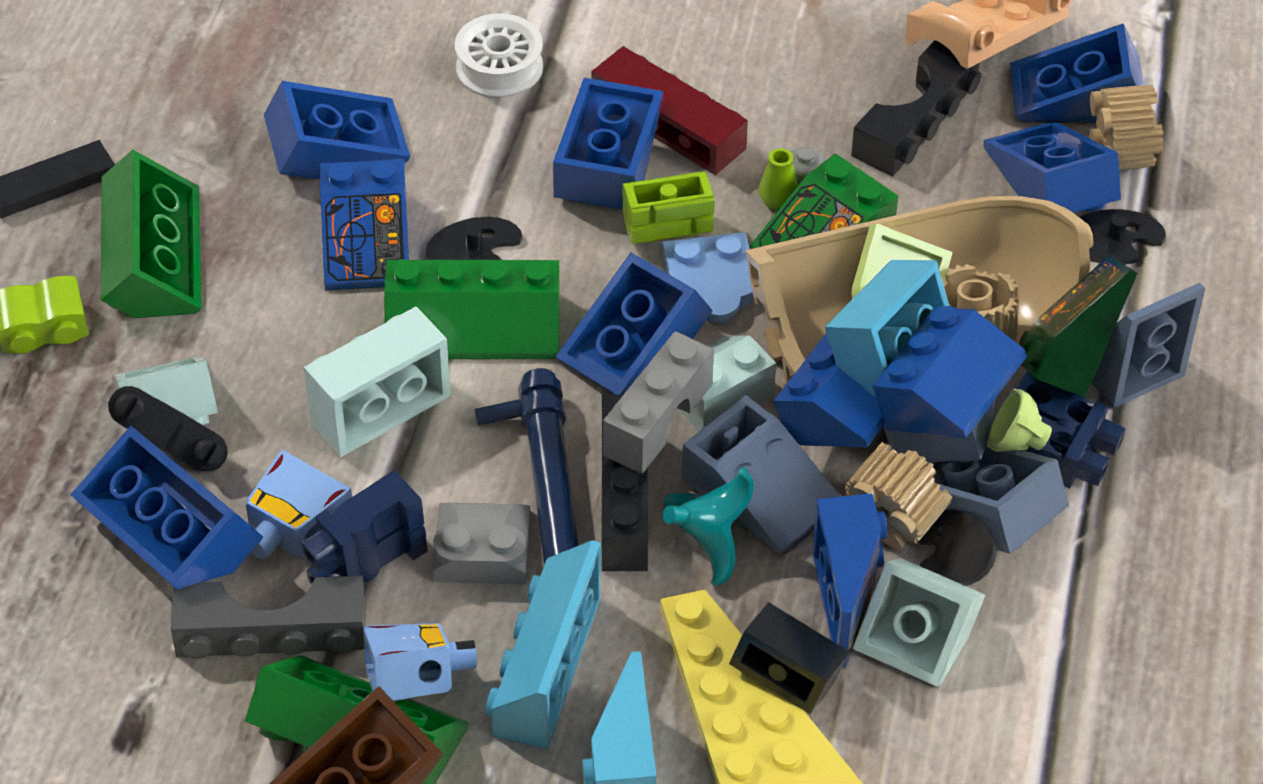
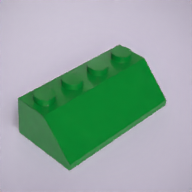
(149, 240)
(482, 304)
(307, 698)

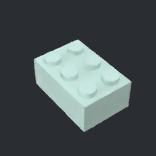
(377, 381)

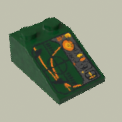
(1075, 330)

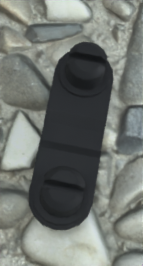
(168, 428)

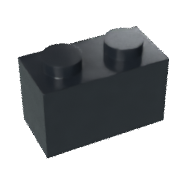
(789, 657)

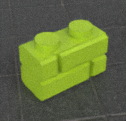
(668, 207)

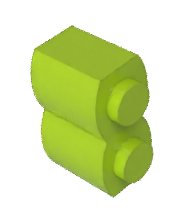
(41, 314)

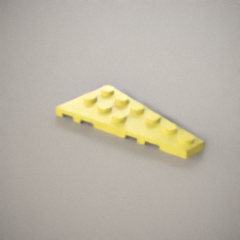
(742, 724)

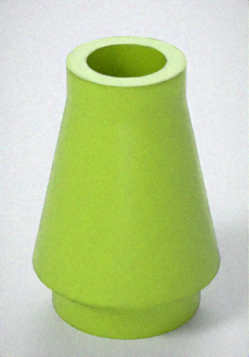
(778, 179)

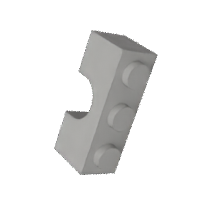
(640, 419)

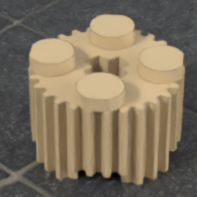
(1128, 124)
(988, 295)
(903, 490)

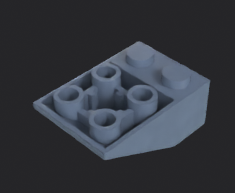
(782, 473)

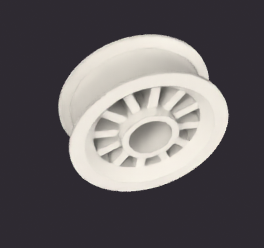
(499, 55)

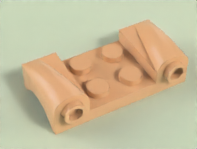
(982, 27)

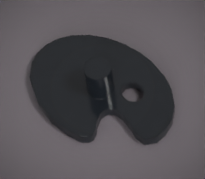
(1113, 238)
(465, 241)
(965, 553)

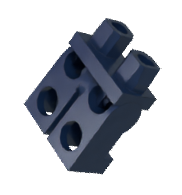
(1075, 431)
(368, 531)

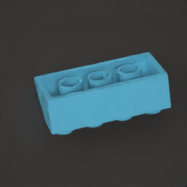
(547, 647)

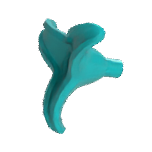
(709, 520)

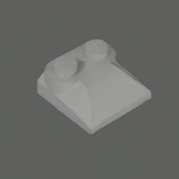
(481, 543)

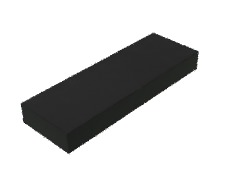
(53, 178)

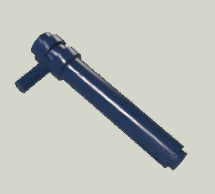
(543, 418)

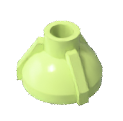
(1018, 425)

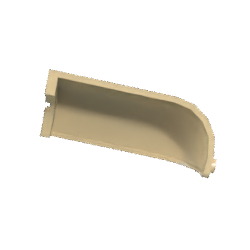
(813, 276)

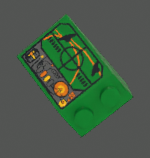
(827, 200)

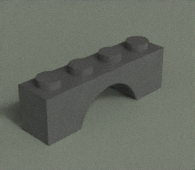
(323, 619)

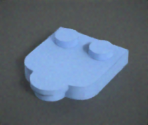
(713, 268)

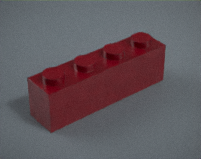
(687, 118)

